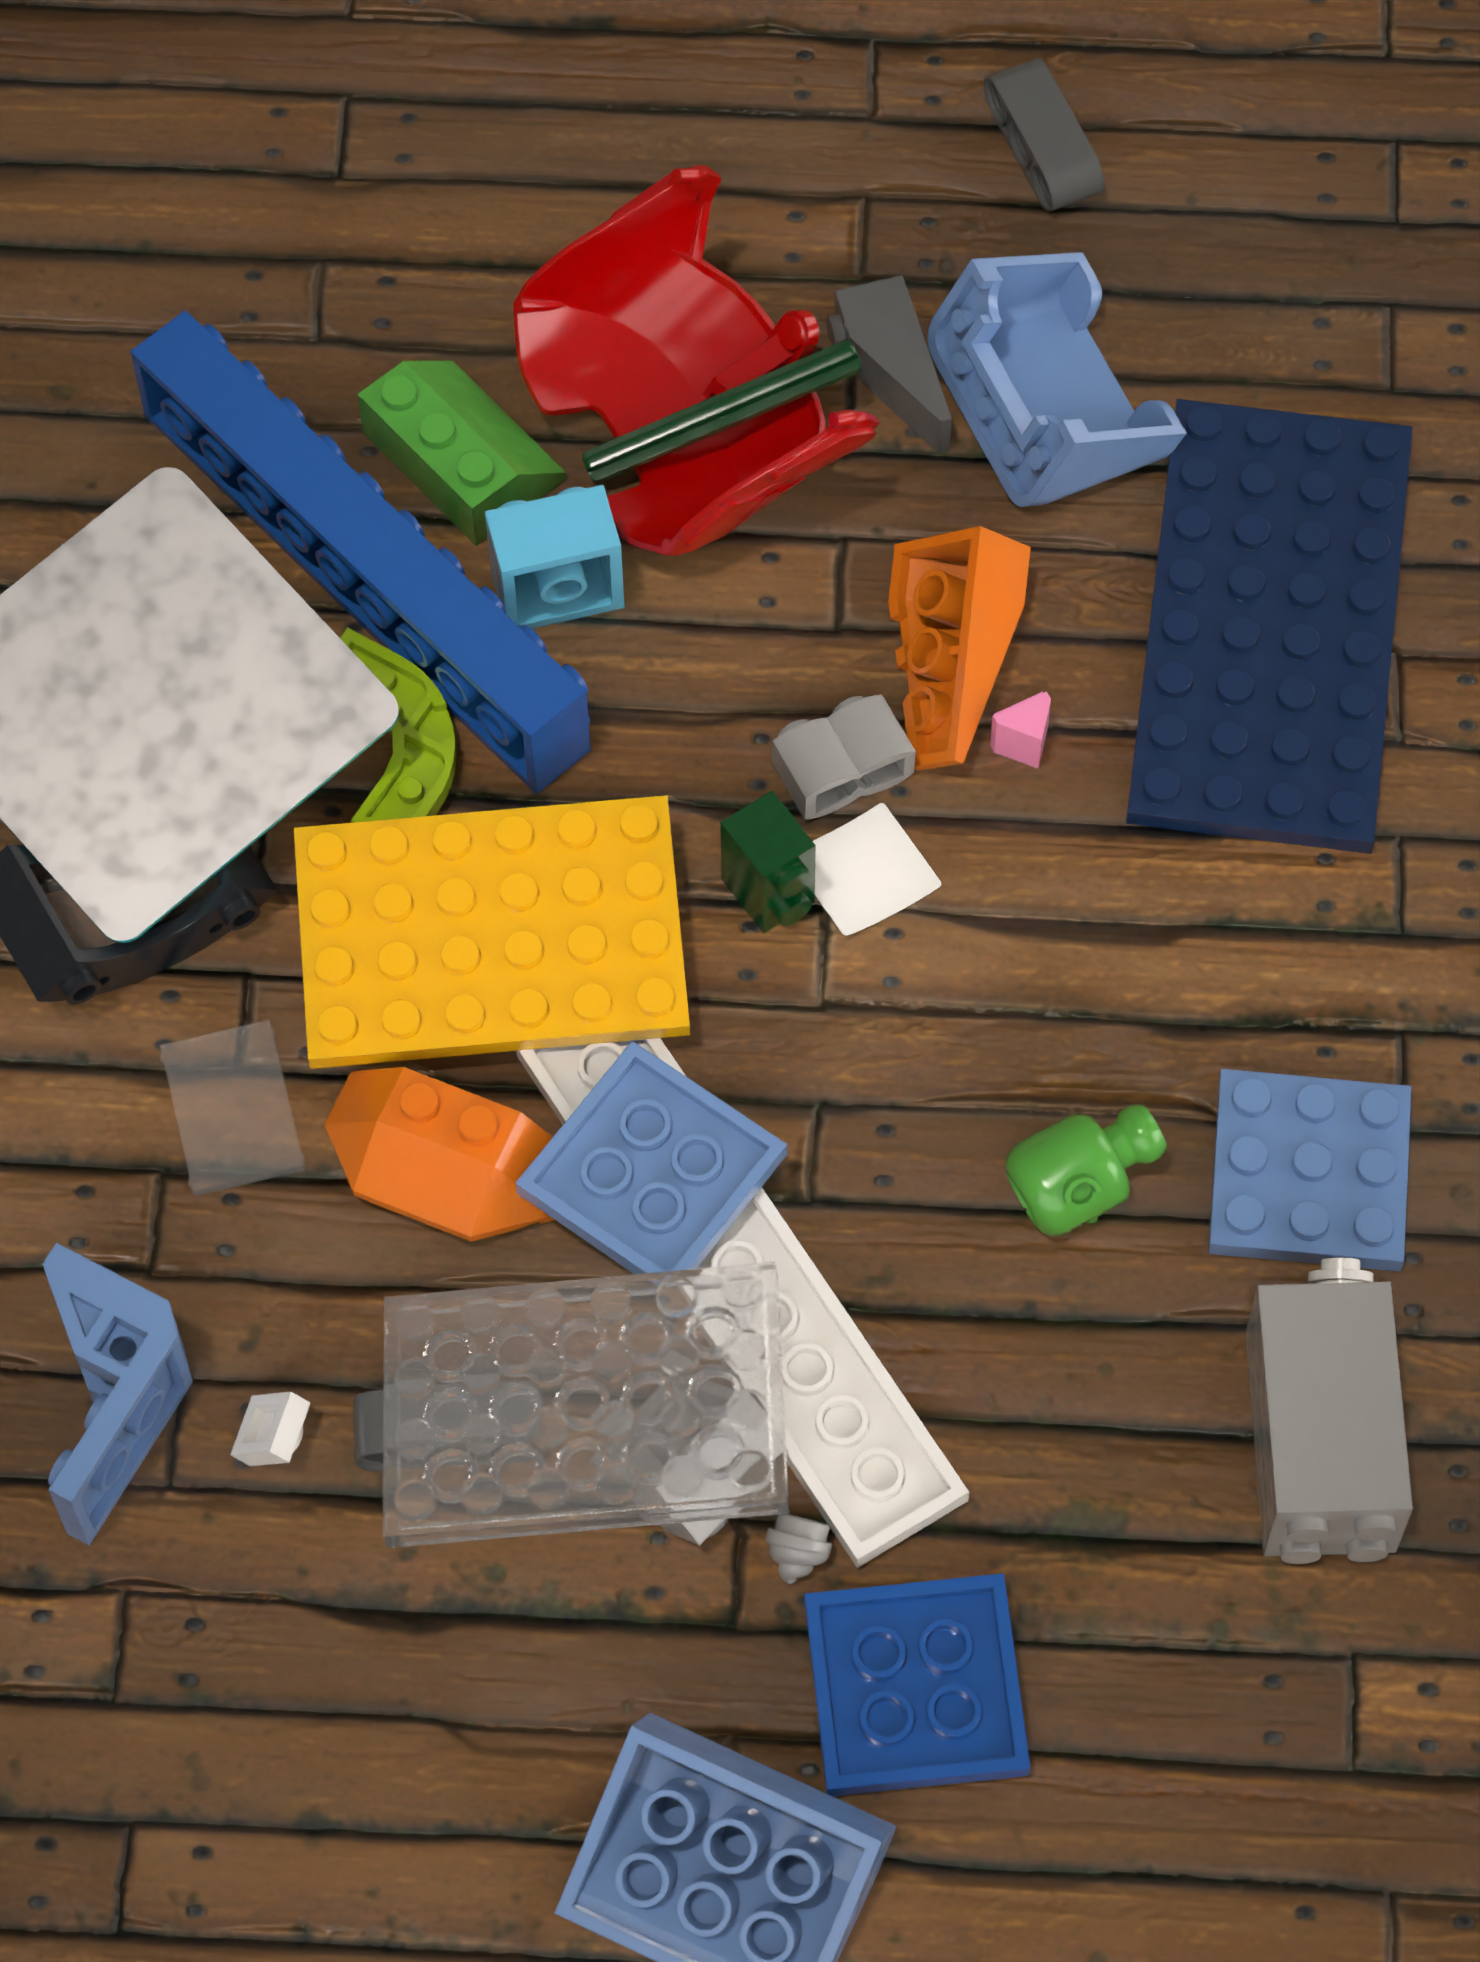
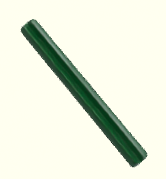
(722, 412)

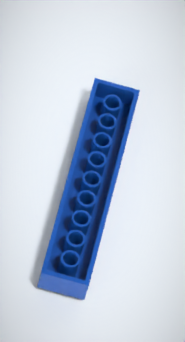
(363, 550)

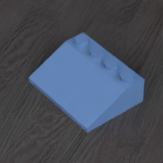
(720, 1856)

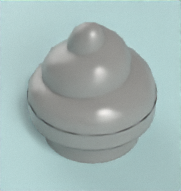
(797, 1545)

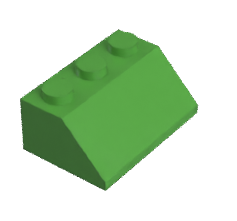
(454, 442)

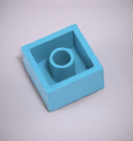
(556, 557)

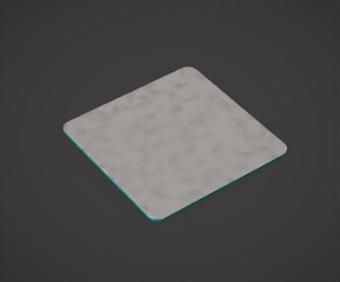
(166, 704)

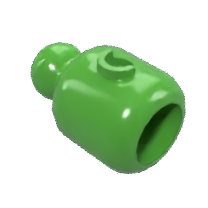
(1078, 1169)

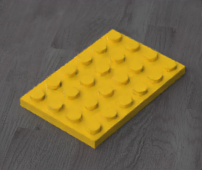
(490, 932)

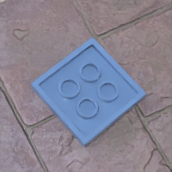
(651, 1166)
(1310, 1169)

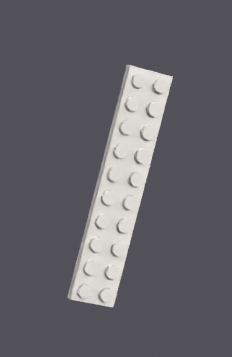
(845, 1418)

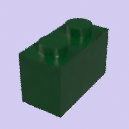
(768, 863)

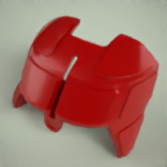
(649, 328)

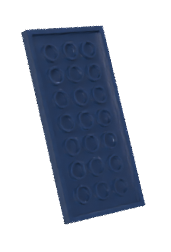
(1272, 627)

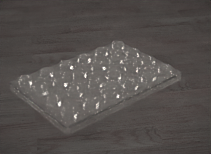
(583, 1405)

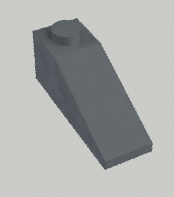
(893, 355)

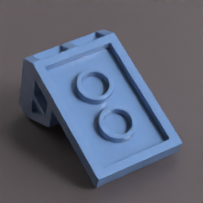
(134, 1377)

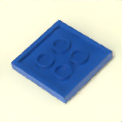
(916, 1685)

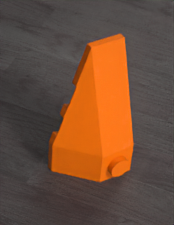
(956, 618)

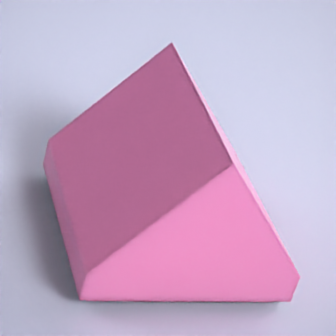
(1022, 730)

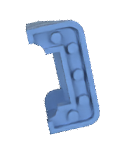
(1036, 382)

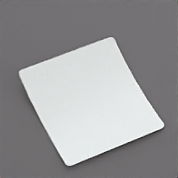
(869, 871)

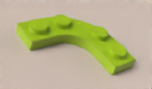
(422, 738)

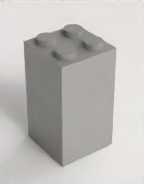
(1328, 1421)

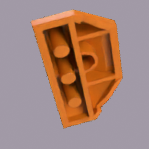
(435, 1152)

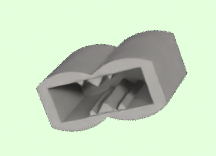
(842, 756)

